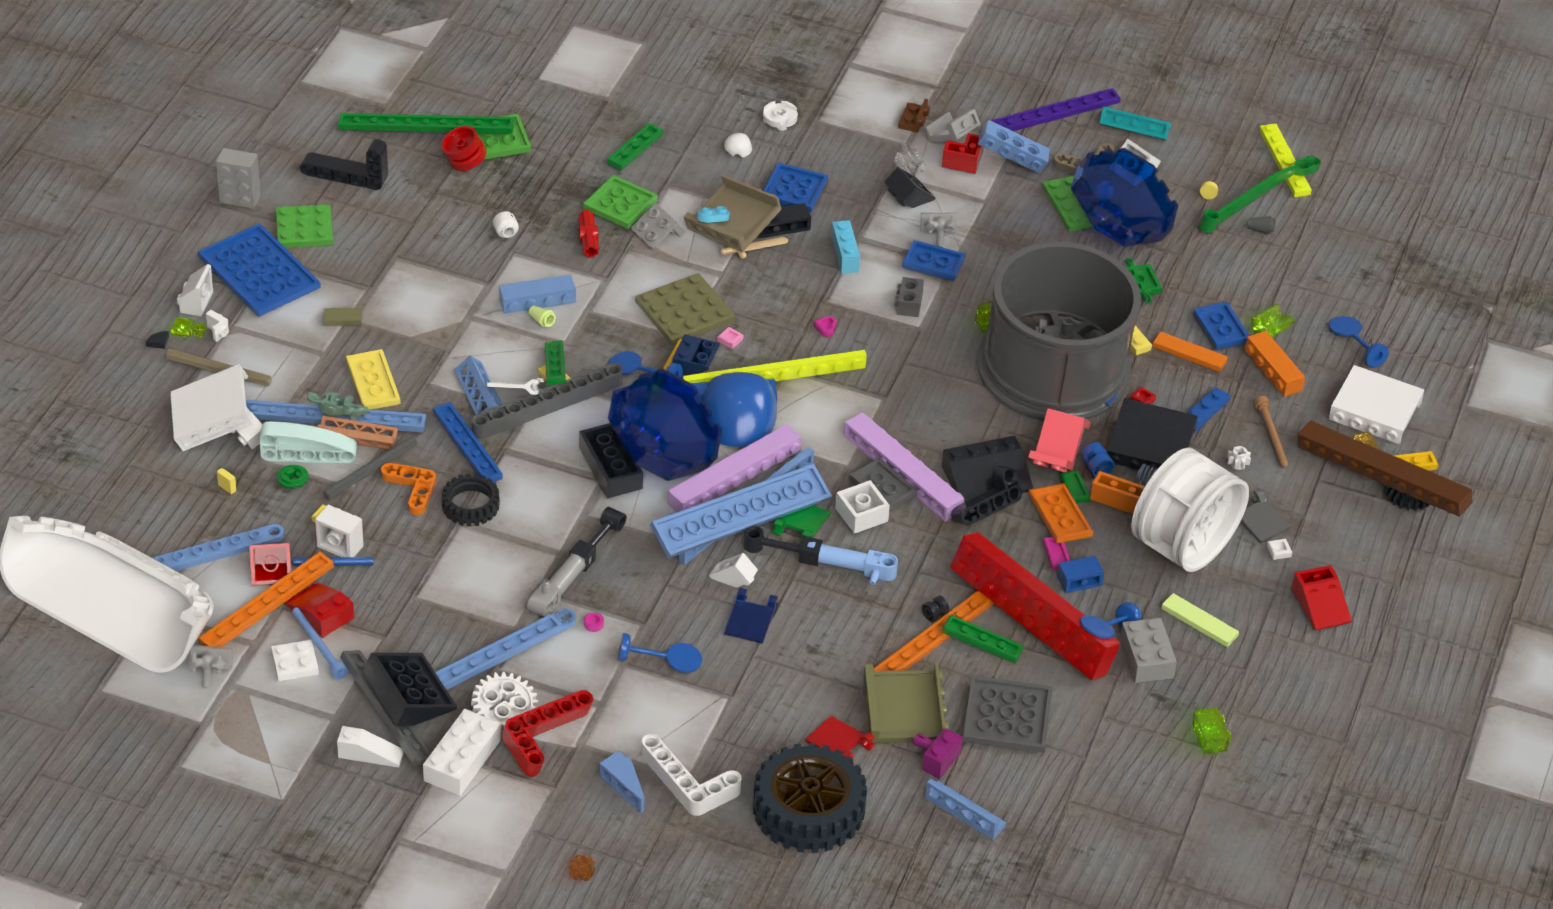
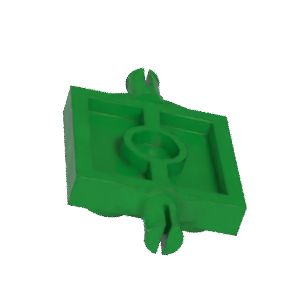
(1145, 278)

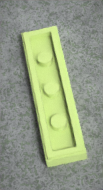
(1200, 620)

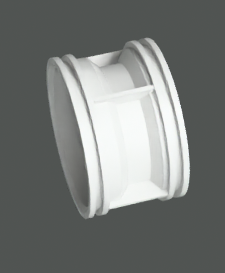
(1190, 509)

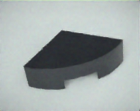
(158, 340)

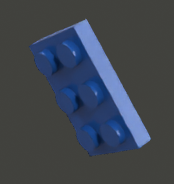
(934, 260)
(1221, 325)

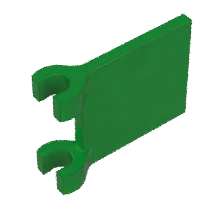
(806, 521)

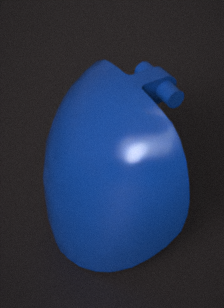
(742, 407)

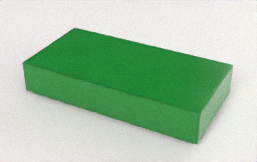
(1075, 486)

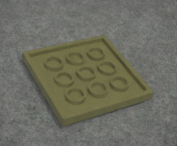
(685, 308)

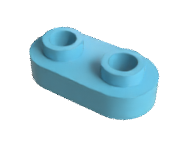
(716, 214)

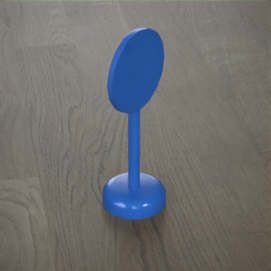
(1348, 326)
(632, 361)
(1100, 628)
(680, 656)

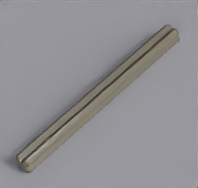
(214, 366)

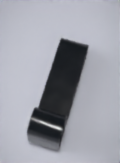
(1000, 493)

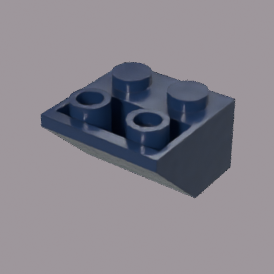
(695, 354)

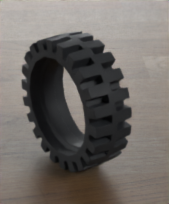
(470, 483)

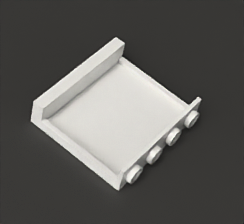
(1376, 404)
(210, 408)

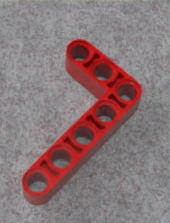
(542, 720)

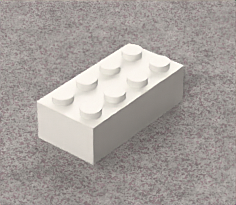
(462, 752)

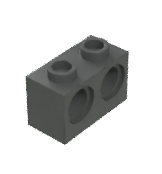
(910, 296)

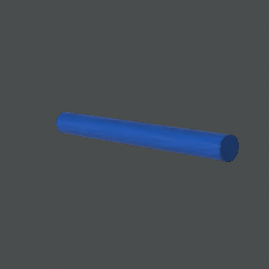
(341, 561)

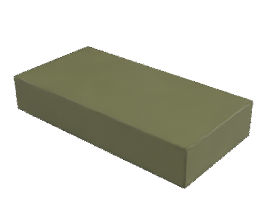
(342, 316)

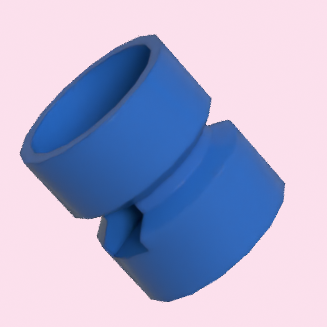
(1097, 459)

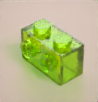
(1211, 730)

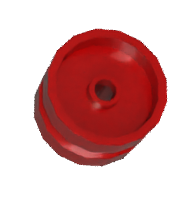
(463, 148)

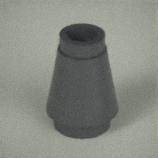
(1263, 224)

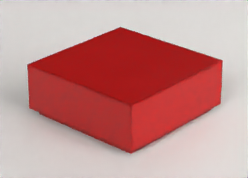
(1143, 395)

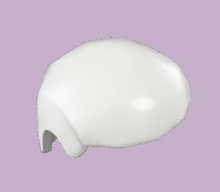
(738, 144)

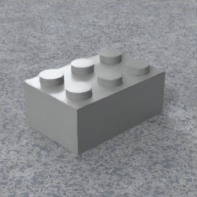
(238, 178)
(1148, 650)

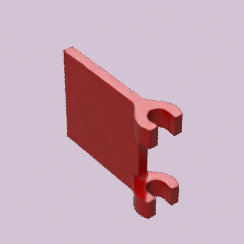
(840, 736)

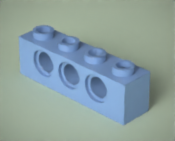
(1013, 146)

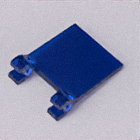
(749, 619)

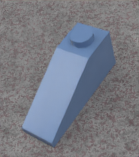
(621, 776)

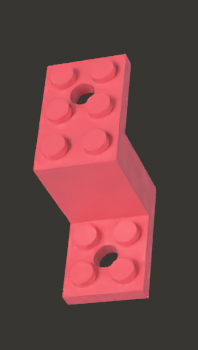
(1059, 440)

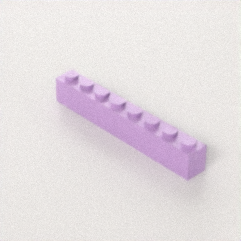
(879, 444)
(735, 469)

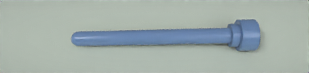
(337, 668)

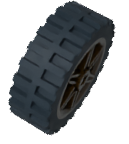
(811, 780)

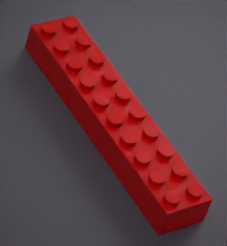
(1033, 605)

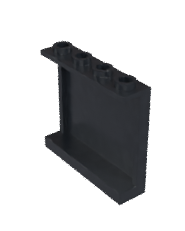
(1149, 434)

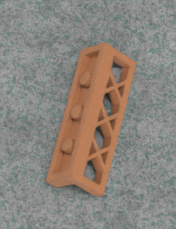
(362, 438)

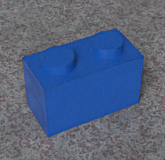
(1080, 574)

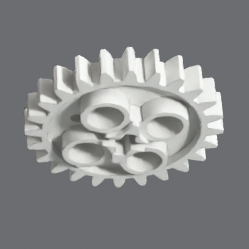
(503, 701)

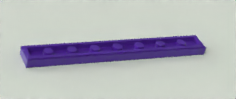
(1059, 110)

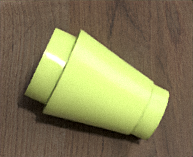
(543, 316)

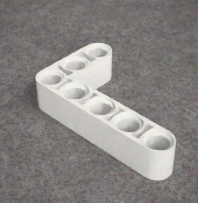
(694, 797)

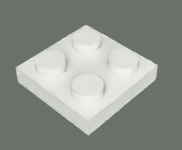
(295, 660)

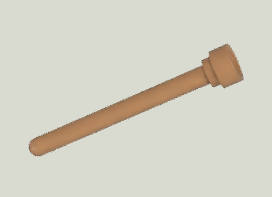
(1262, 405)

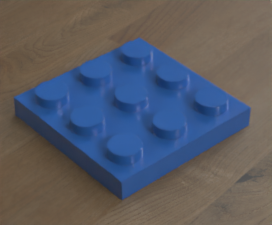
(796, 185)

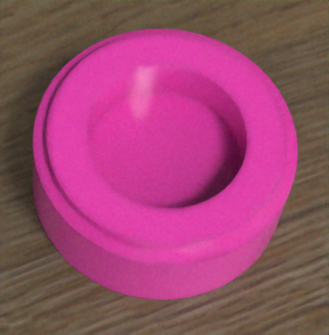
(593, 622)

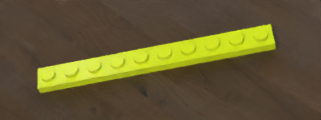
(795, 368)

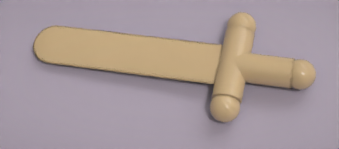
(755, 245)

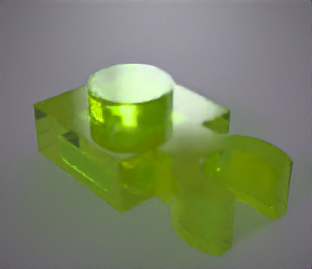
(186, 327)

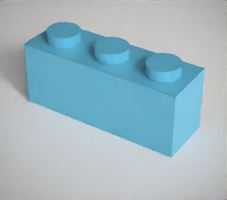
(845, 247)

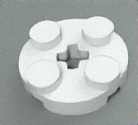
(773, 115)

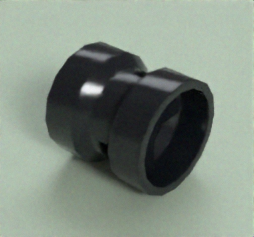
(933, 609)

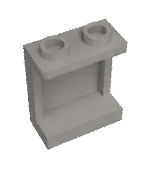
(946, 128)

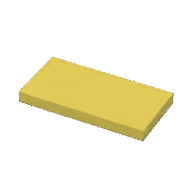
(373, 379)

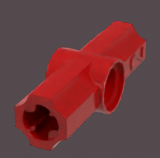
(588, 233)

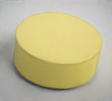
(1209, 190)

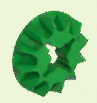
(289, 472)

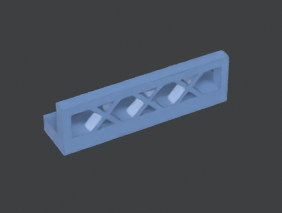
(477, 372)
(964, 809)

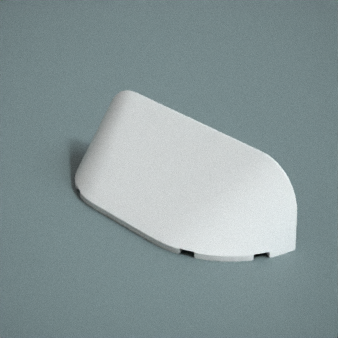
(104, 590)

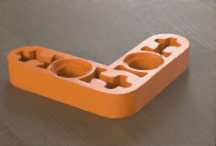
(418, 483)

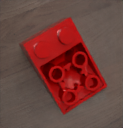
(1321, 597)

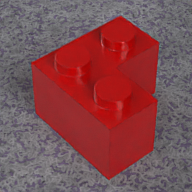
(964, 155)

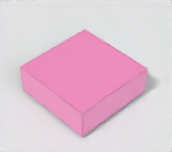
(730, 338)

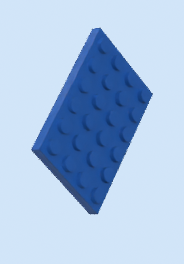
(259, 269)

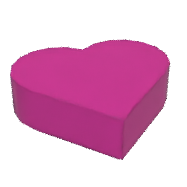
(826, 326)

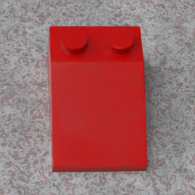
(323, 608)

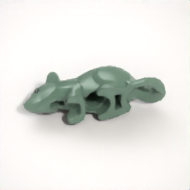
(335, 406)

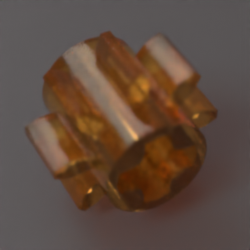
(581, 868)

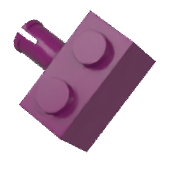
(939, 752)

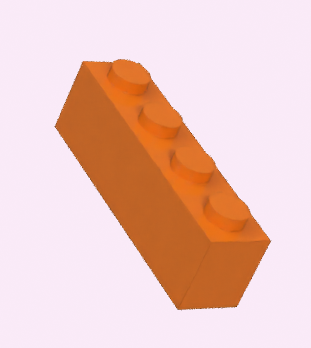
(1275, 363)
(1116, 492)

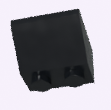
(908, 188)

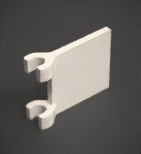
(531, 386)

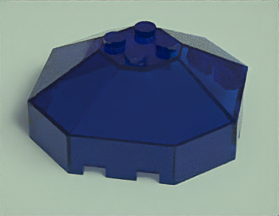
(1124, 197)
(665, 425)

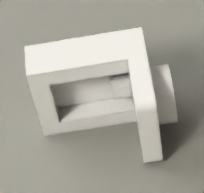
(217, 324)

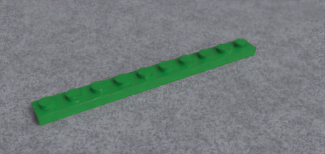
(424, 123)

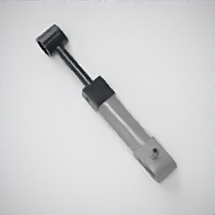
(580, 558)

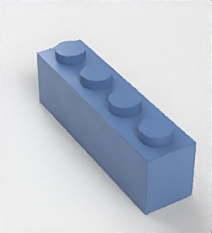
(538, 292)

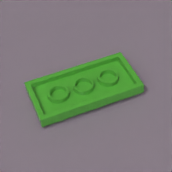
(1066, 203)

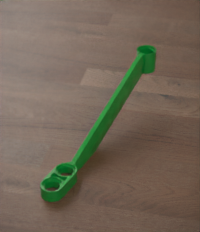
(1301, 167)

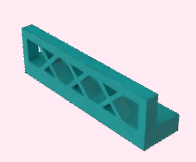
(1135, 123)

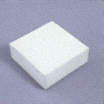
(1279, 549)

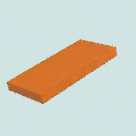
(1060, 513)

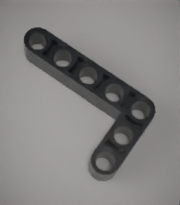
(368, 175)

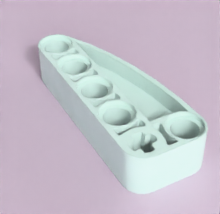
(305, 444)

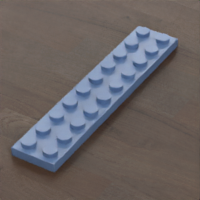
(740, 510)

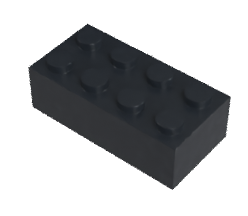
(610, 461)

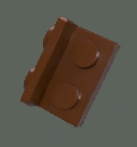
(914, 116)

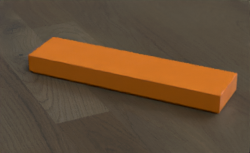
(1190, 351)

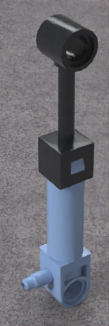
(813, 551)

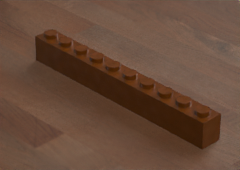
(1385, 468)

